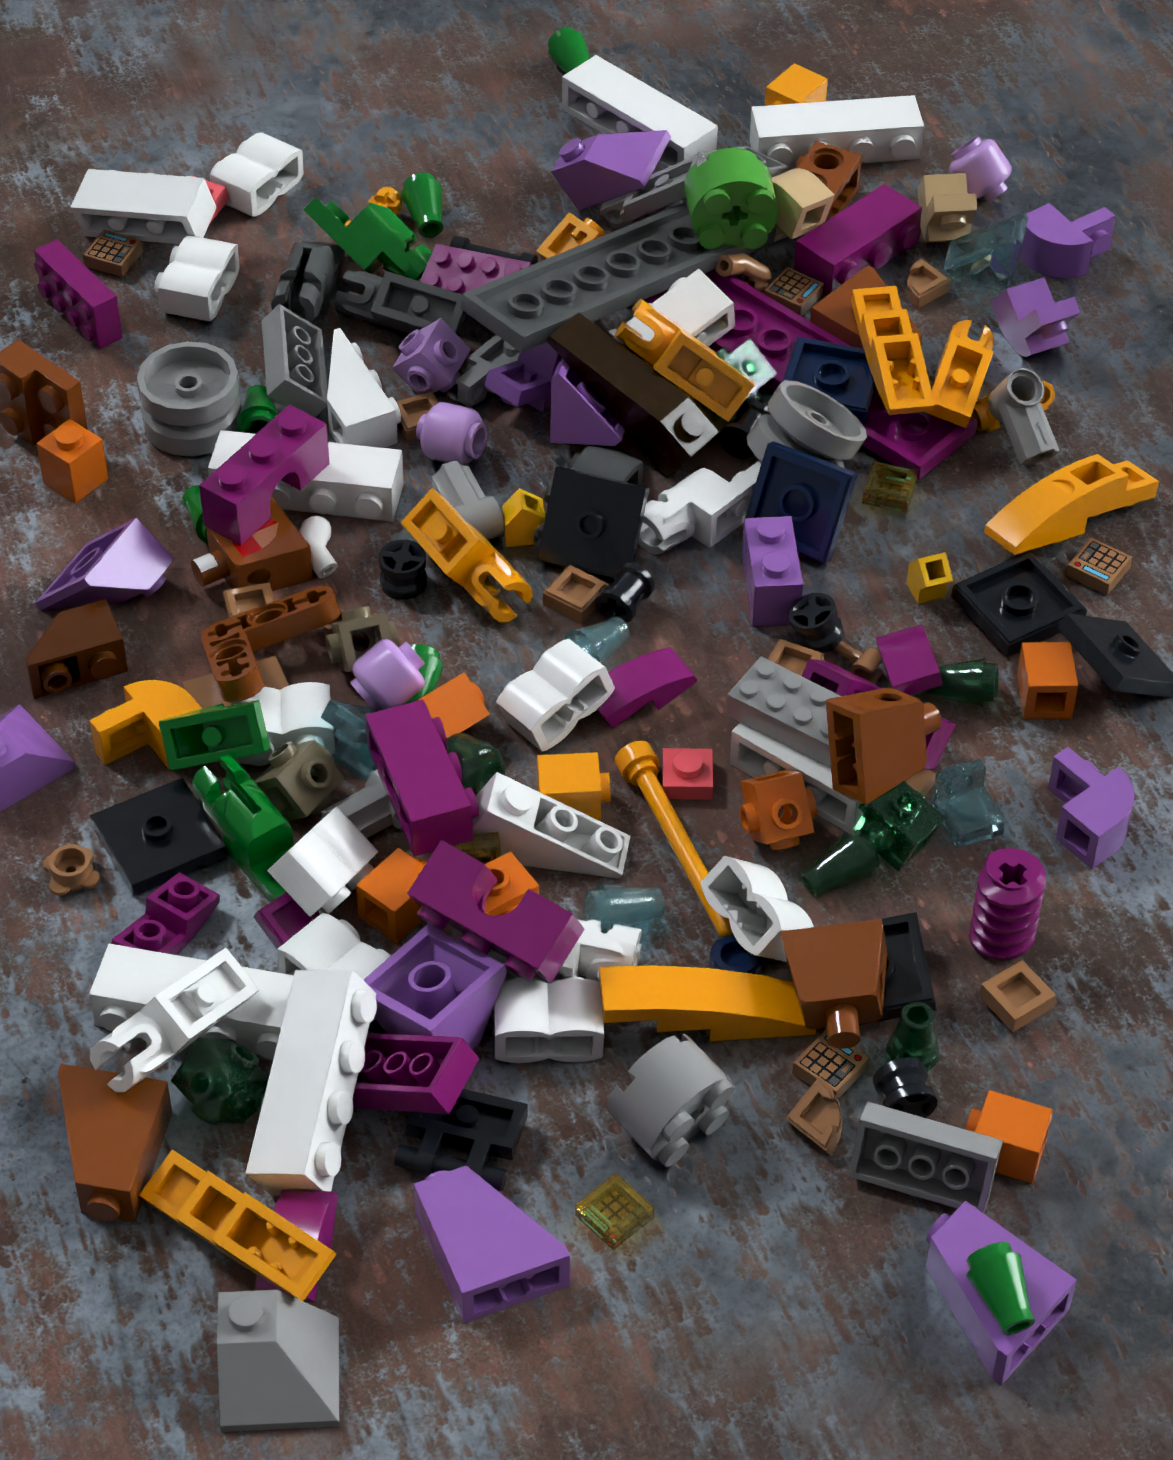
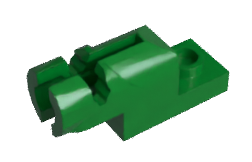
(373, 238)
(250, 824)

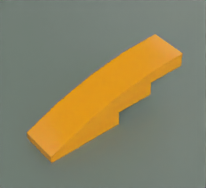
(892, 350)
(702, 998)
(238, 1225)

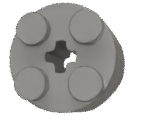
(671, 1098)

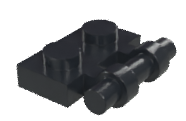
(477, 1124)

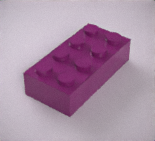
(465, 269)
(78, 294)
(413, 1073)

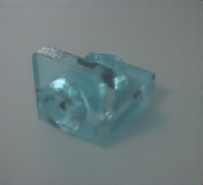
(967, 804)

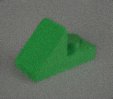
(213, 733)

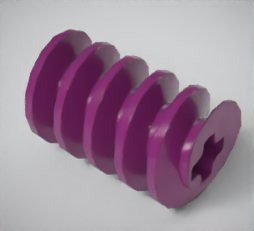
(1007, 904)

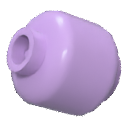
(984, 167)
(452, 433)
(388, 675)

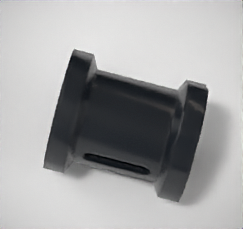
(734, 435)
(629, 587)

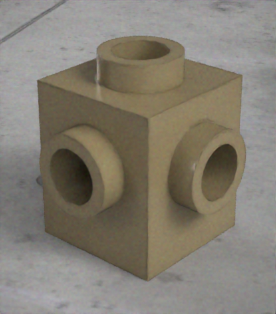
(355, 620)
(300, 779)

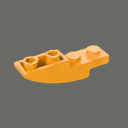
(1064, 500)

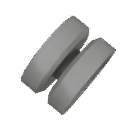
(188, 397)
(808, 423)

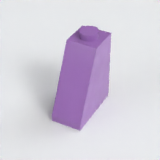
(486, 1244)
(1048, 1288)

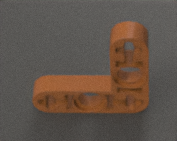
(233, 640)

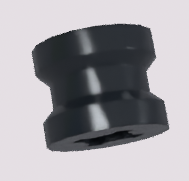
(402, 569)
(816, 622)
(905, 1087)

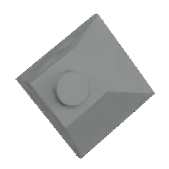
(276, 1362)

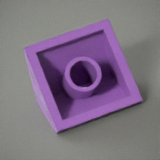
(578, 414)

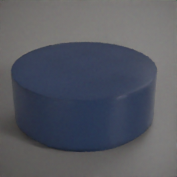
(731, 956)

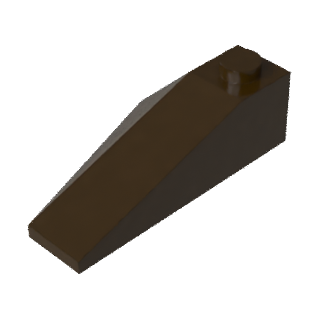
(647, 405)

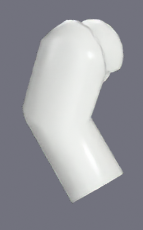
(317, 533)

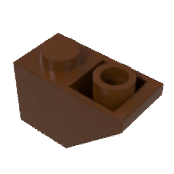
(76, 650)

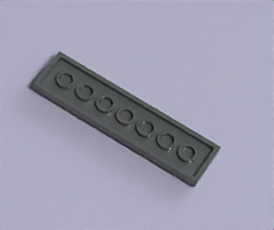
(594, 278)

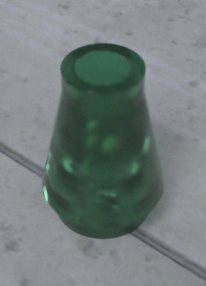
(969, 682)
(842, 864)
(915, 1036)

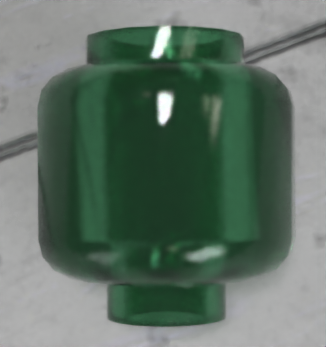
(477, 760)

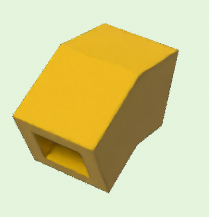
(521, 517)
(929, 577)

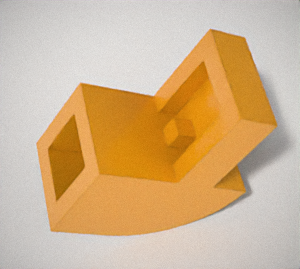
(136, 721)

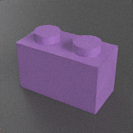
(771, 569)

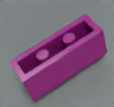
(859, 236)
(421, 776)

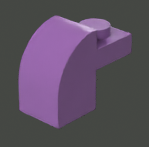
(1065, 247)
(1032, 318)
(527, 378)
(1095, 807)

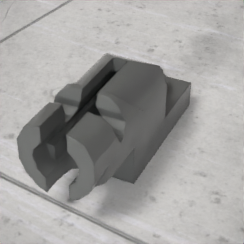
(309, 278)
(398, 302)

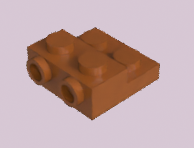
(36, 394)

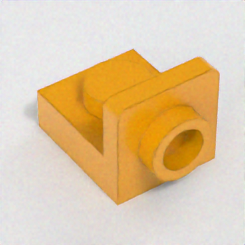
(568, 235)

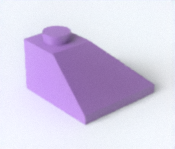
(608, 165)
(110, 568)
(27, 757)
(437, 988)

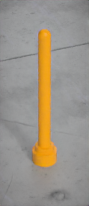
(640, 767)

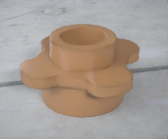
(71, 869)

